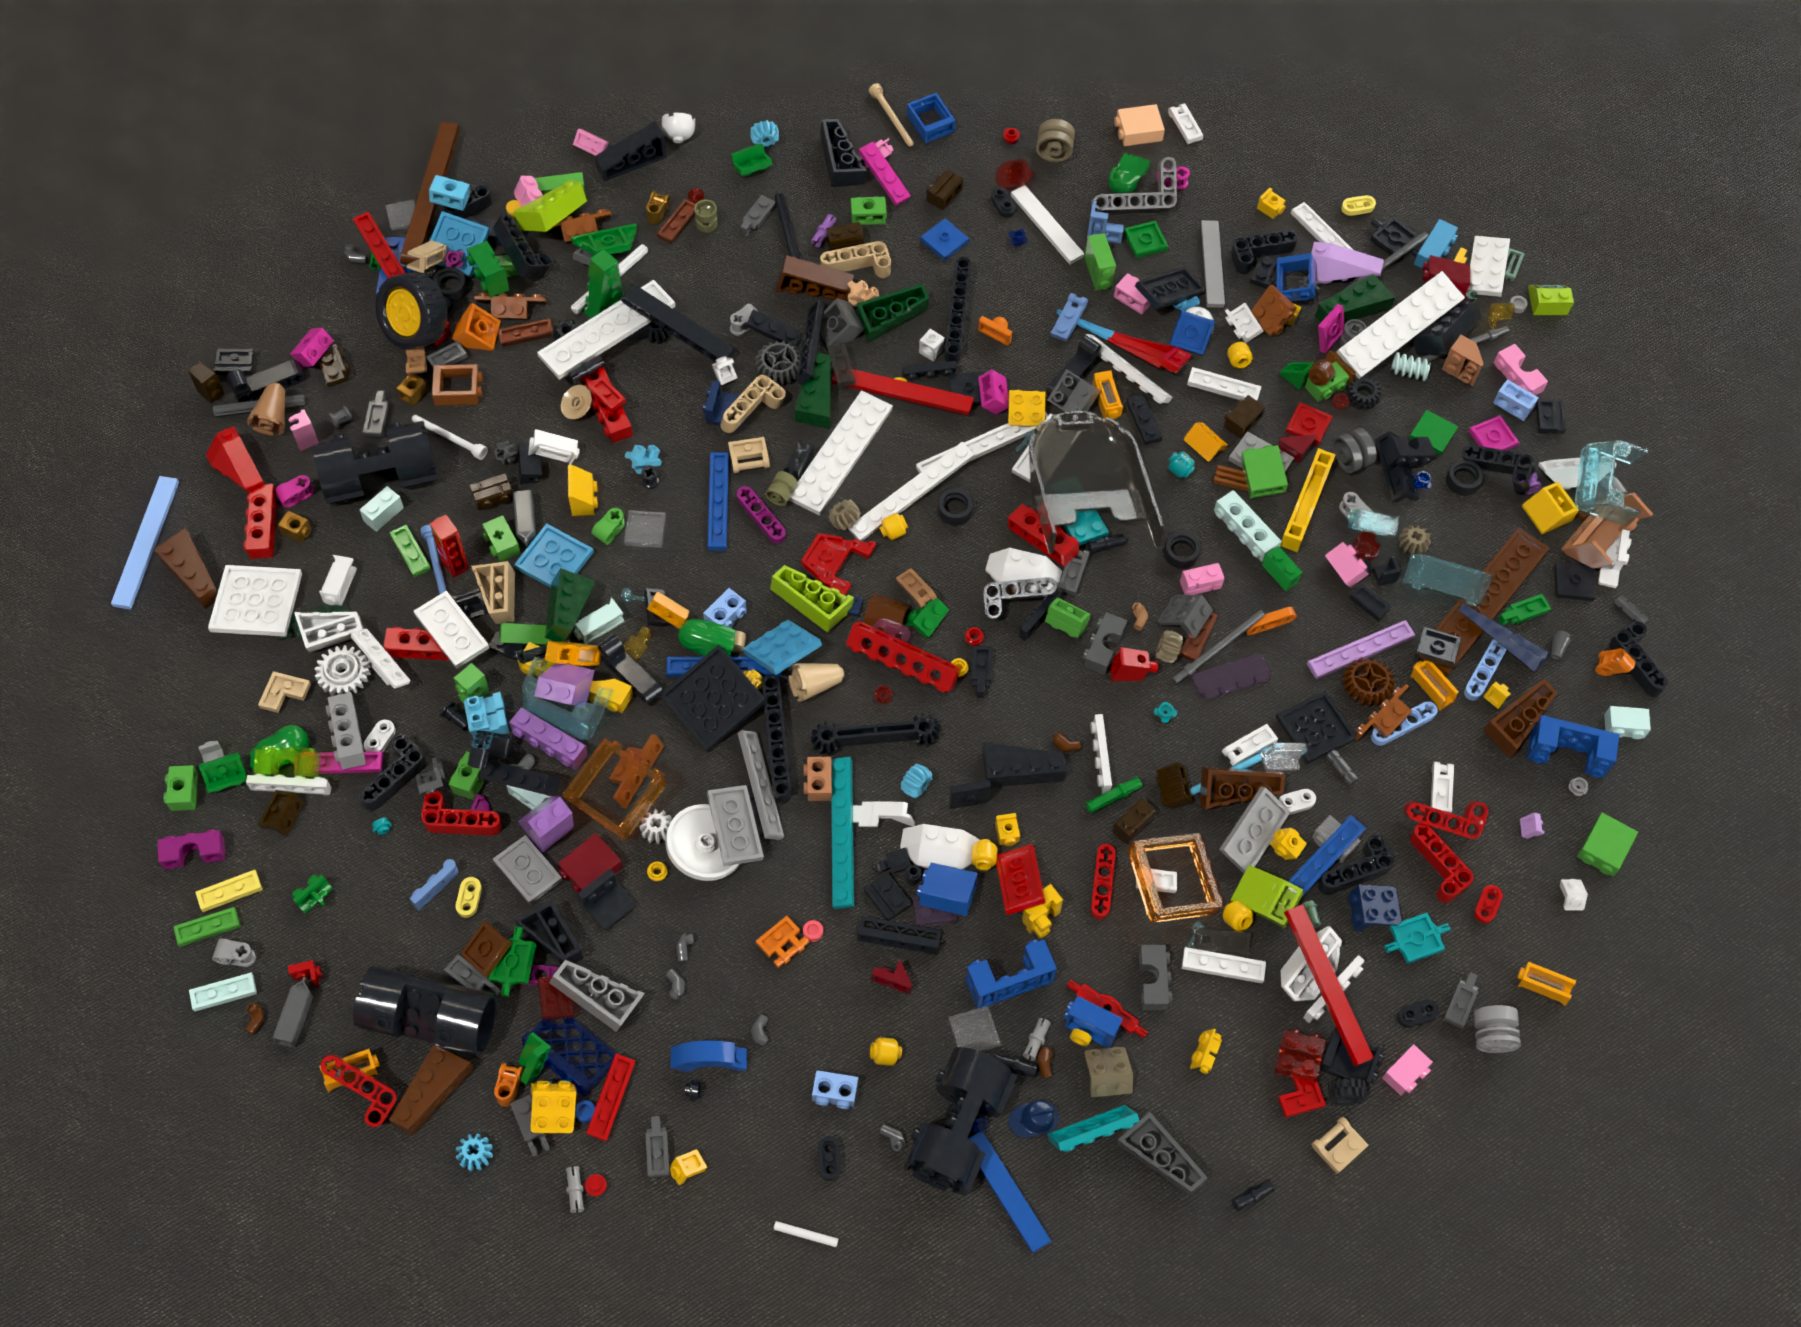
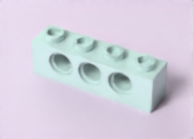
(1246, 516)

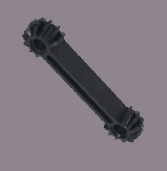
(649, 331)
(875, 734)

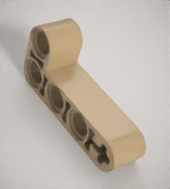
(858, 257)
(743, 402)

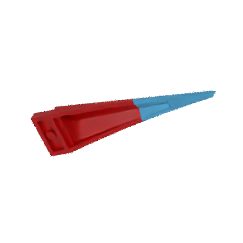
(1155, 353)

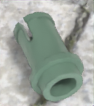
(1311, 910)

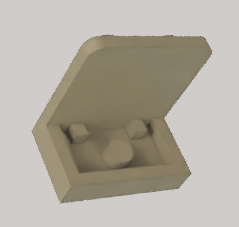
(1109, 1071)

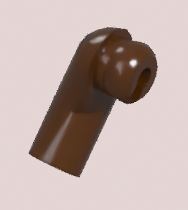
(1064, 744)
(256, 1016)
(1044, 1059)

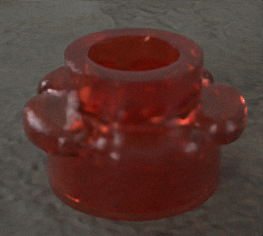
(700, 195)
(1338, 404)
(883, 689)

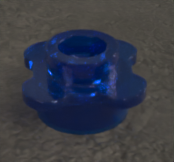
(1020, 240)
(1422, 480)

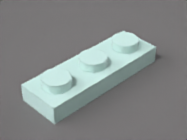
(222, 992)

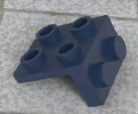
(717, 403)
(1374, 906)

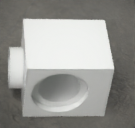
(931, 345)

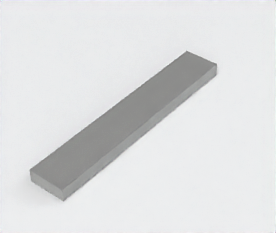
(1212, 264)
(760, 785)

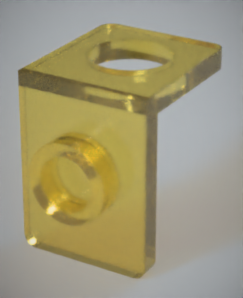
(1500, 311)

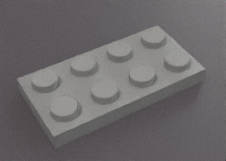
(735, 825)
(1254, 830)

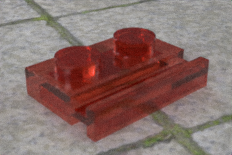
(552, 1001)

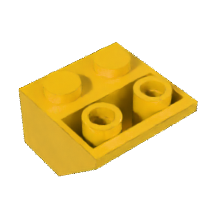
(1550, 508)

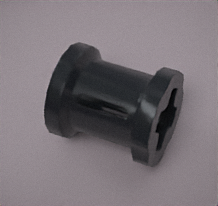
(649, 477)

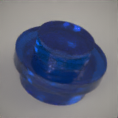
(979, 1124)

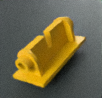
(1208, 1042)

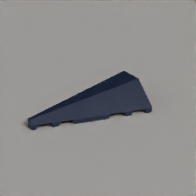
(1523, 649)

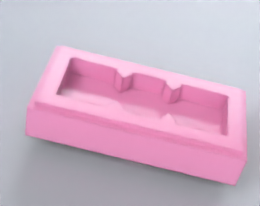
(589, 142)

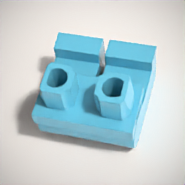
(486, 714)

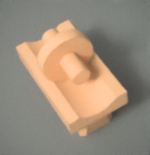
(860, 292)

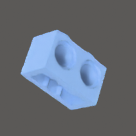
(1515, 400)
(721, 609)
(836, 1083)

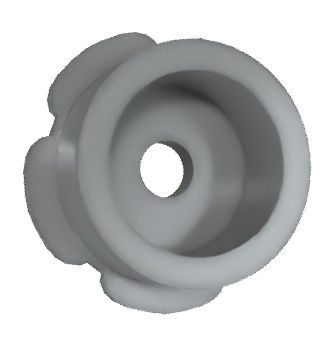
(1582, 783)

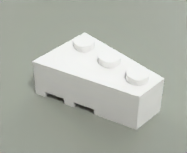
(327, 629)

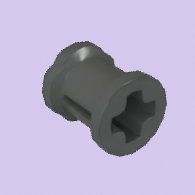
(340, 417)

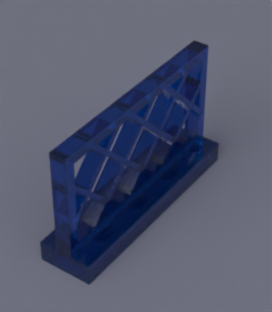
(561, 1066)

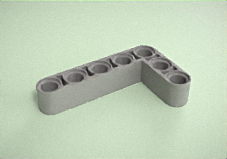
(1142, 197)

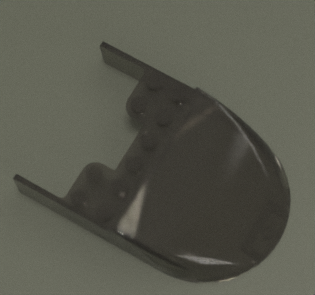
(1088, 465)

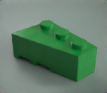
(487, 268)

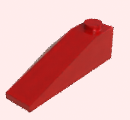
(232, 459)

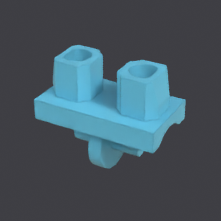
(642, 459)

